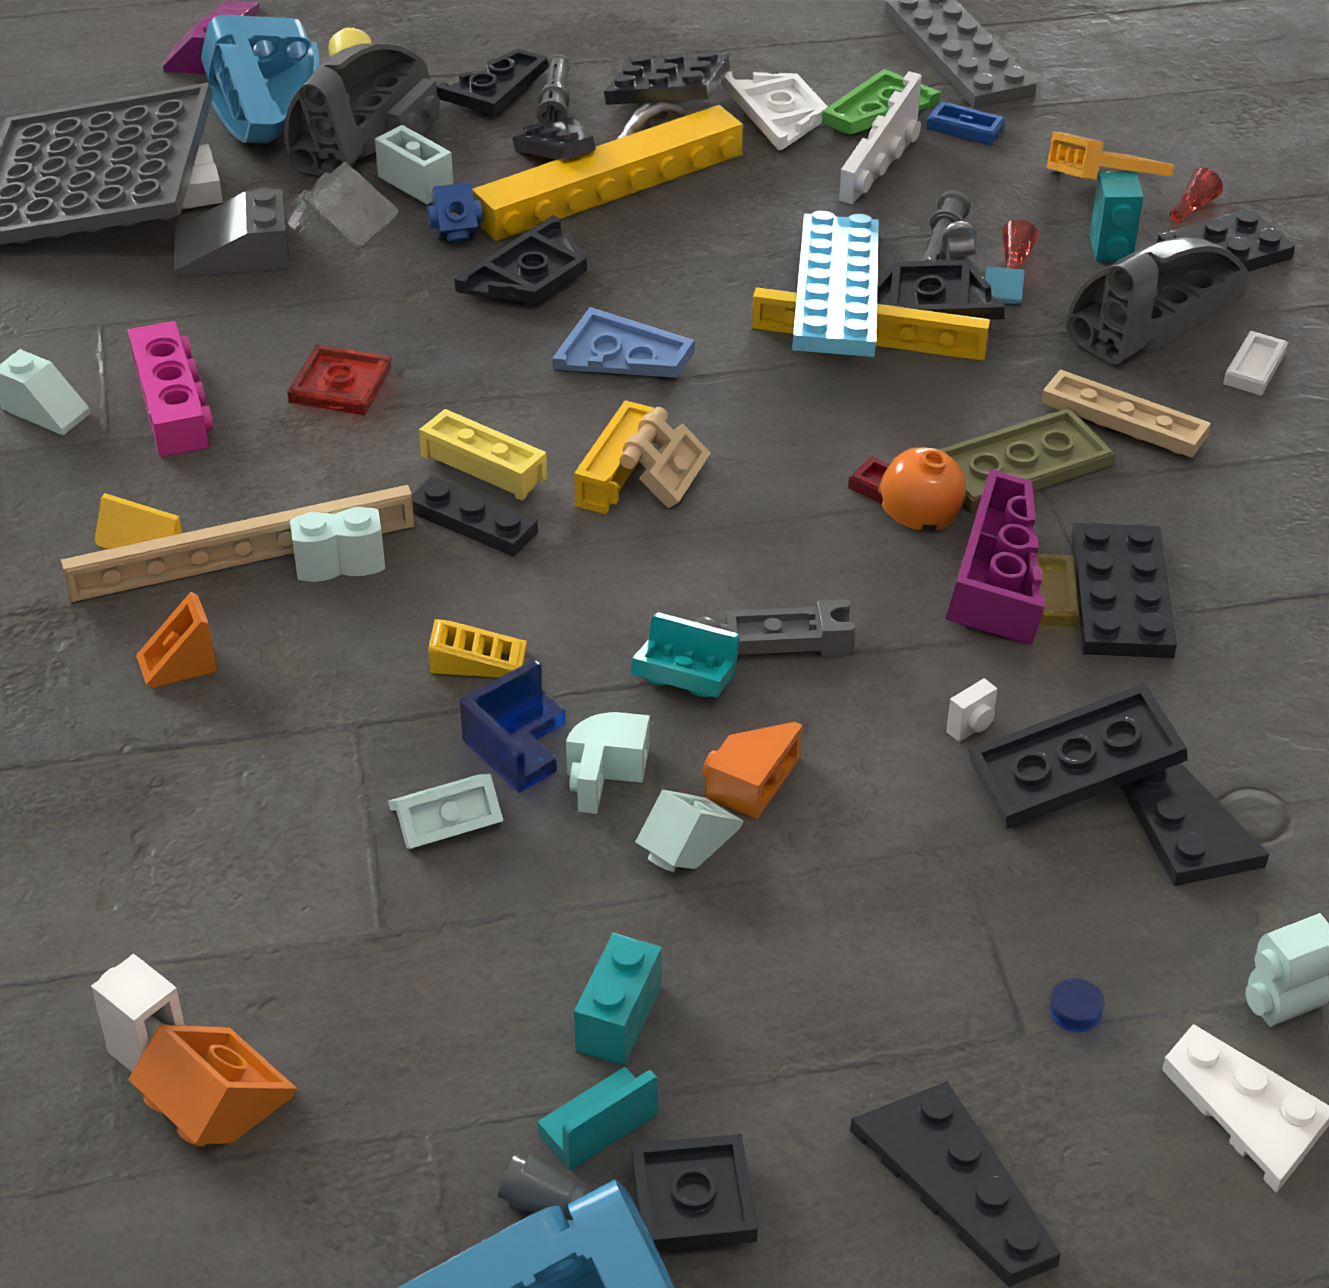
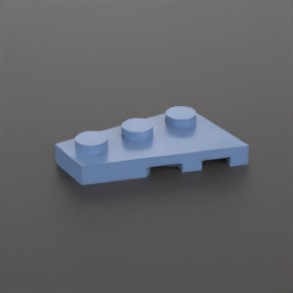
(622, 346)

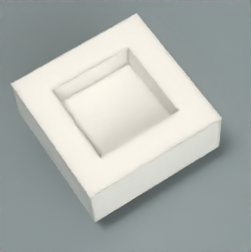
(971, 710)

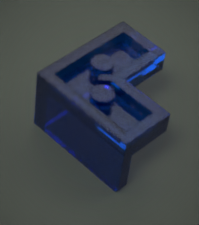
(507, 720)

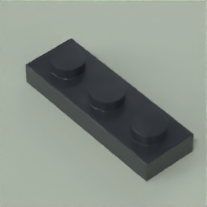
(474, 516)

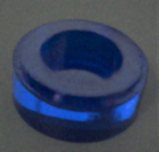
(1077, 1004)

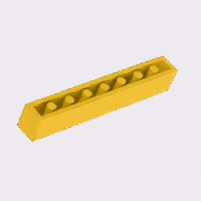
(608, 172)

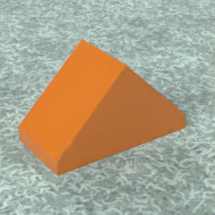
(179, 647)

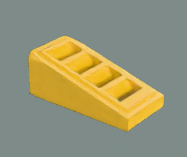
(460, 650)

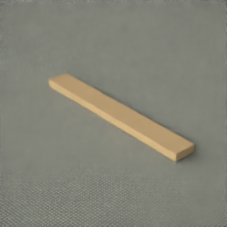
(215, 547)

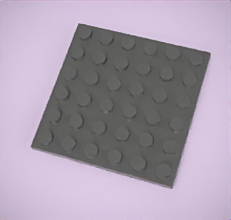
(99, 163)

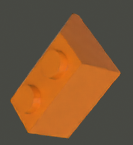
(208, 1082)

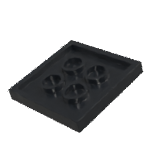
(667, 78)

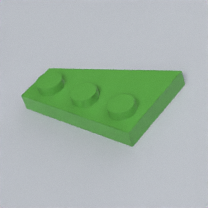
(863, 104)

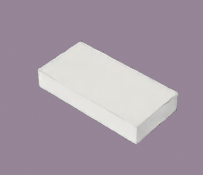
(1255, 363)

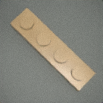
(1126, 413)

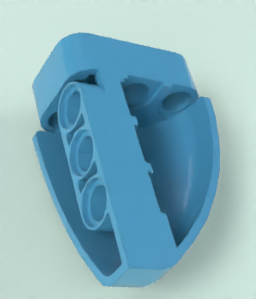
(256, 72)
(597, 1249)

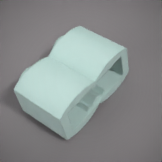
(337, 544)
(1291, 971)

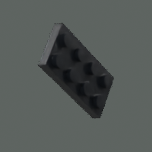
(1122, 590)
(1077, 755)

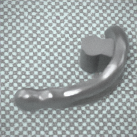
(657, 113)
(959, 241)

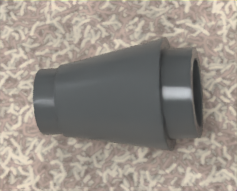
(536, 1186)

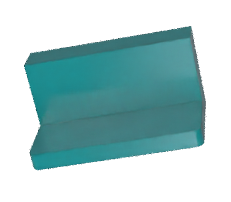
(600, 1116)

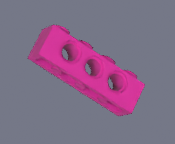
(170, 388)

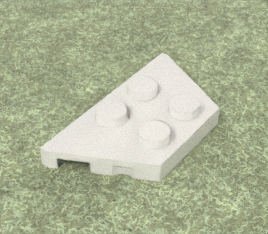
(777, 104)

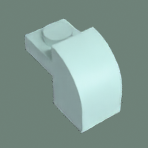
(606, 748)

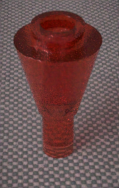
(1201, 188)
(1018, 241)

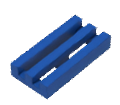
(966, 123)

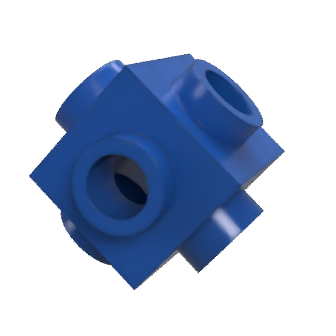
(458, 200)

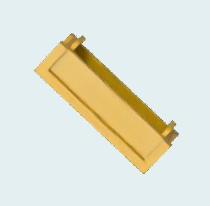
(601, 473)

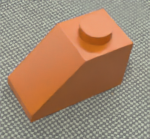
(752, 767)

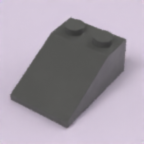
(235, 237)

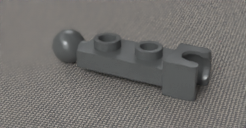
(792, 629)

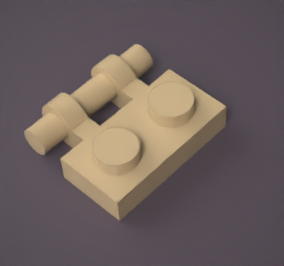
(676, 462)

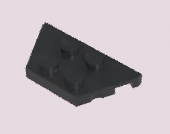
(526, 267)
(939, 287)

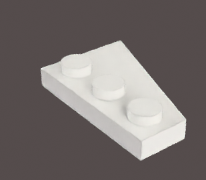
(1256, 1106)

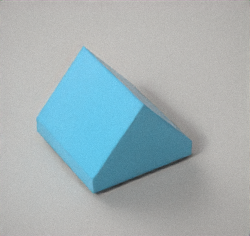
(1006, 284)

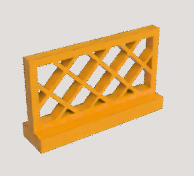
(1084, 156)

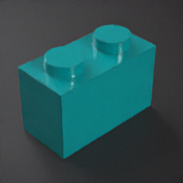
(1116, 215)
(618, 999)

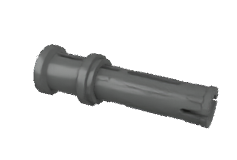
(554, 96)
(952, 207)

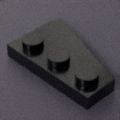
(557, 141)

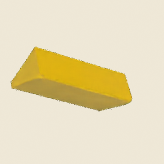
(129, 523)

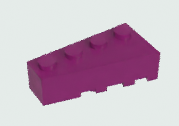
(1000, 567)

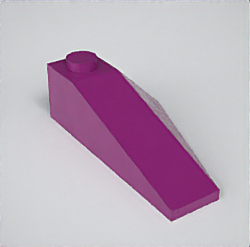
(187, 52)

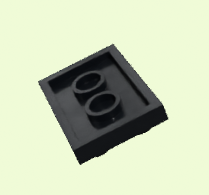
(1242, 234)

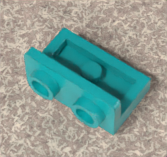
(687, 656)

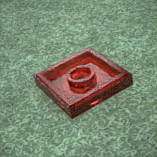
(339, 379)

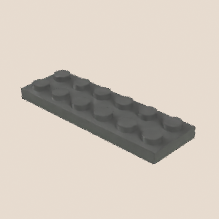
(962, 51)

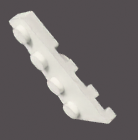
(885, 141)

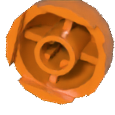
(923, 488)

